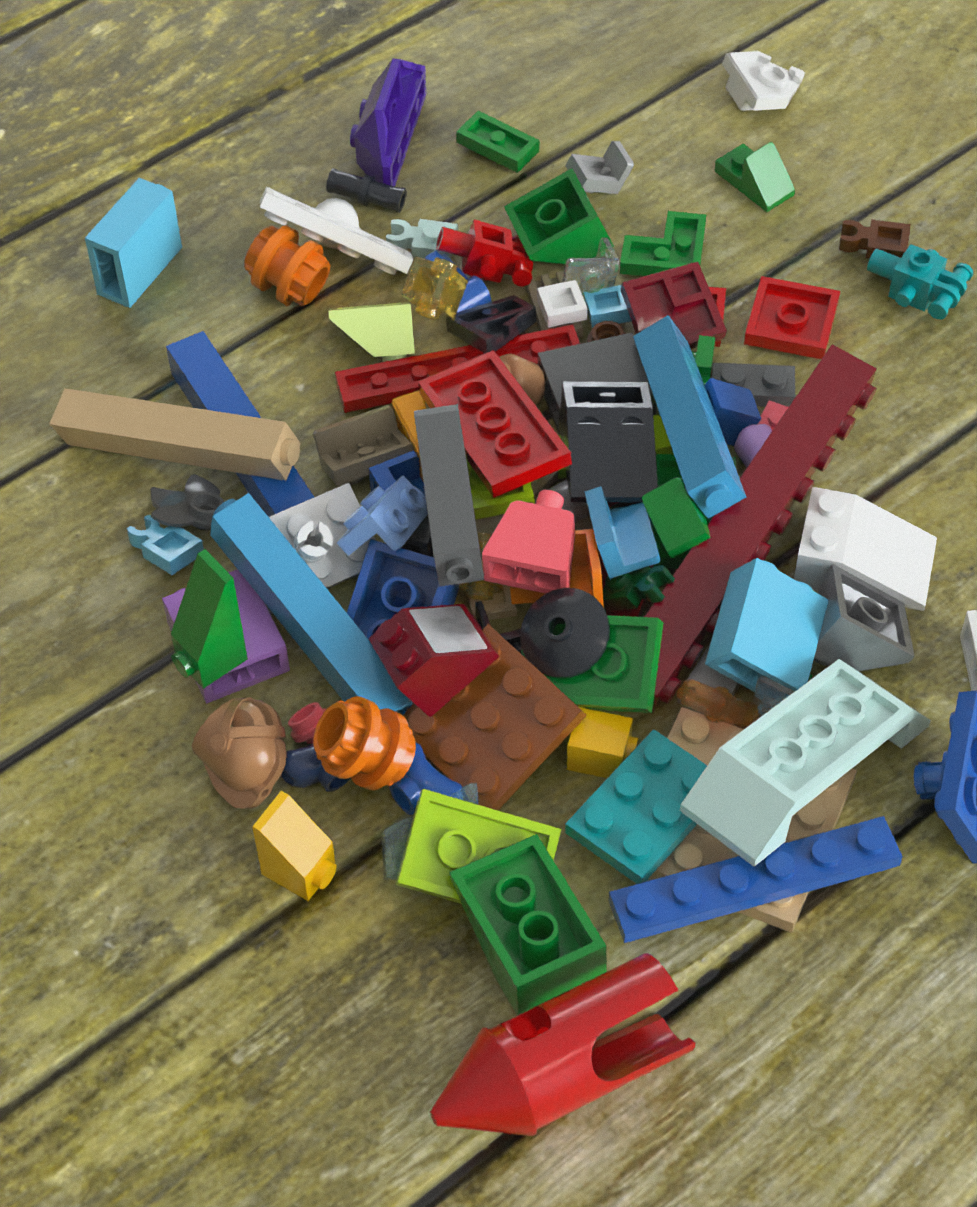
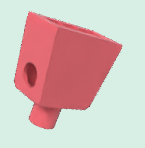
(532, 545)

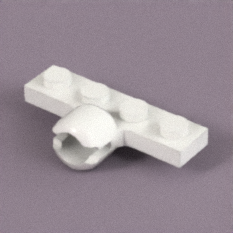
(336, 227)

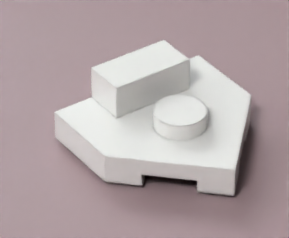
(758, 82)

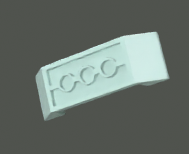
(794, 756)

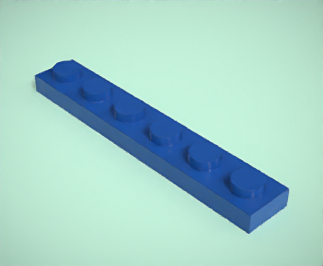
(737, 885)

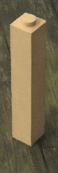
(176, 434)

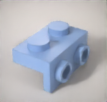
(389, 513)

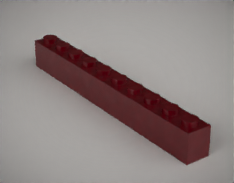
(771, 485)

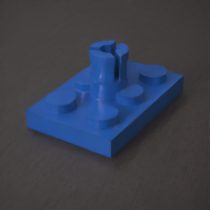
(955, 778)

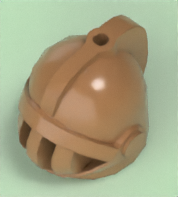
(246, 757)

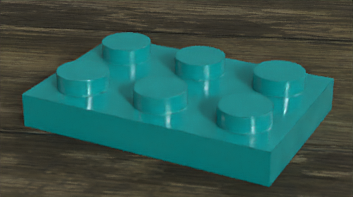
(636, 811)

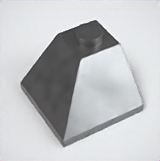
(861, 624)

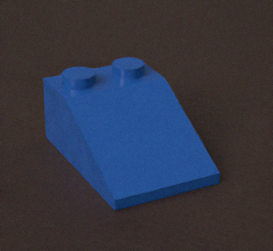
(394, 582)

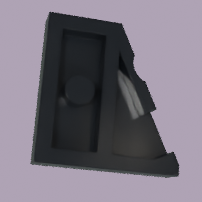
(493, 323)

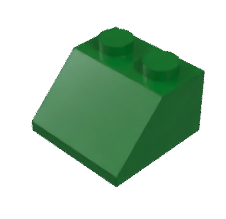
(557, 221)

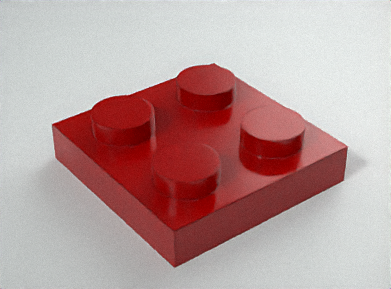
(792, 317)

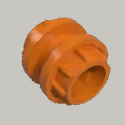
(292, 268)
(364, 743)

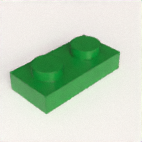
(497, 141)

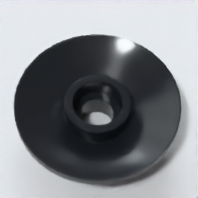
(579, 644)

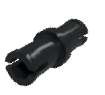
(366, 190)

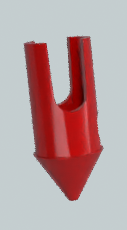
(550, 1057)

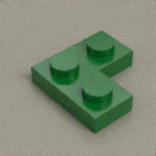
(679, 247)

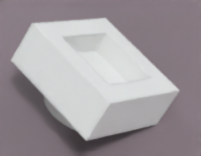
(562, 303)

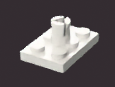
(314, 533)

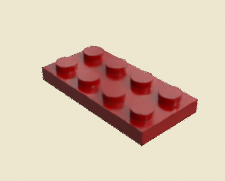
(500, 425)

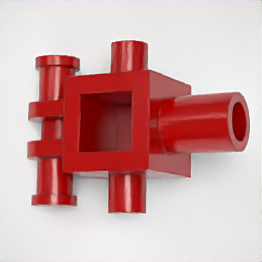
(488, 252)

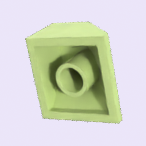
(378, 328)

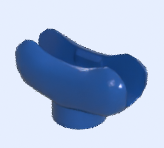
(420, 776)

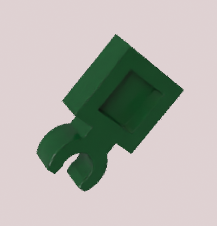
(630, 589)

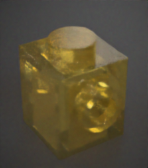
(434, 288)

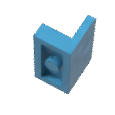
(622, 536)

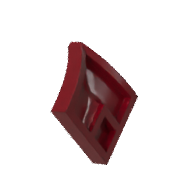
(676, 293)

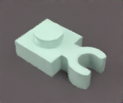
(419, 239)

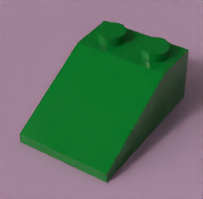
(529, 924)

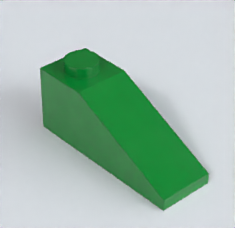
(208, 624)

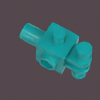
(921, 279)

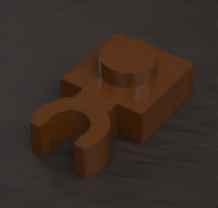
(883, 235)

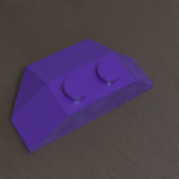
(389, 120)

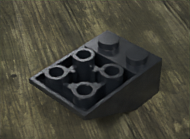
(609, 439)

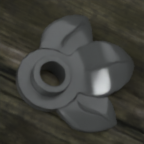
(187, 507)

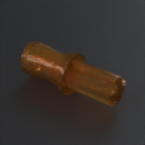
(717, 704)

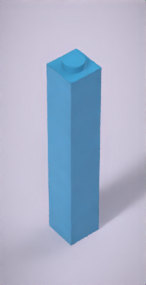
(689, 418)
(303, 604)

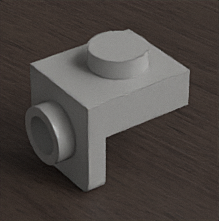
(602, 173)

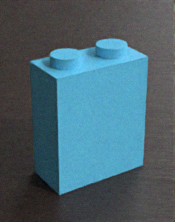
(134, 242)
(766, 627)

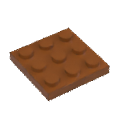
(497, 726)

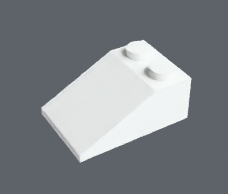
(866, 544)

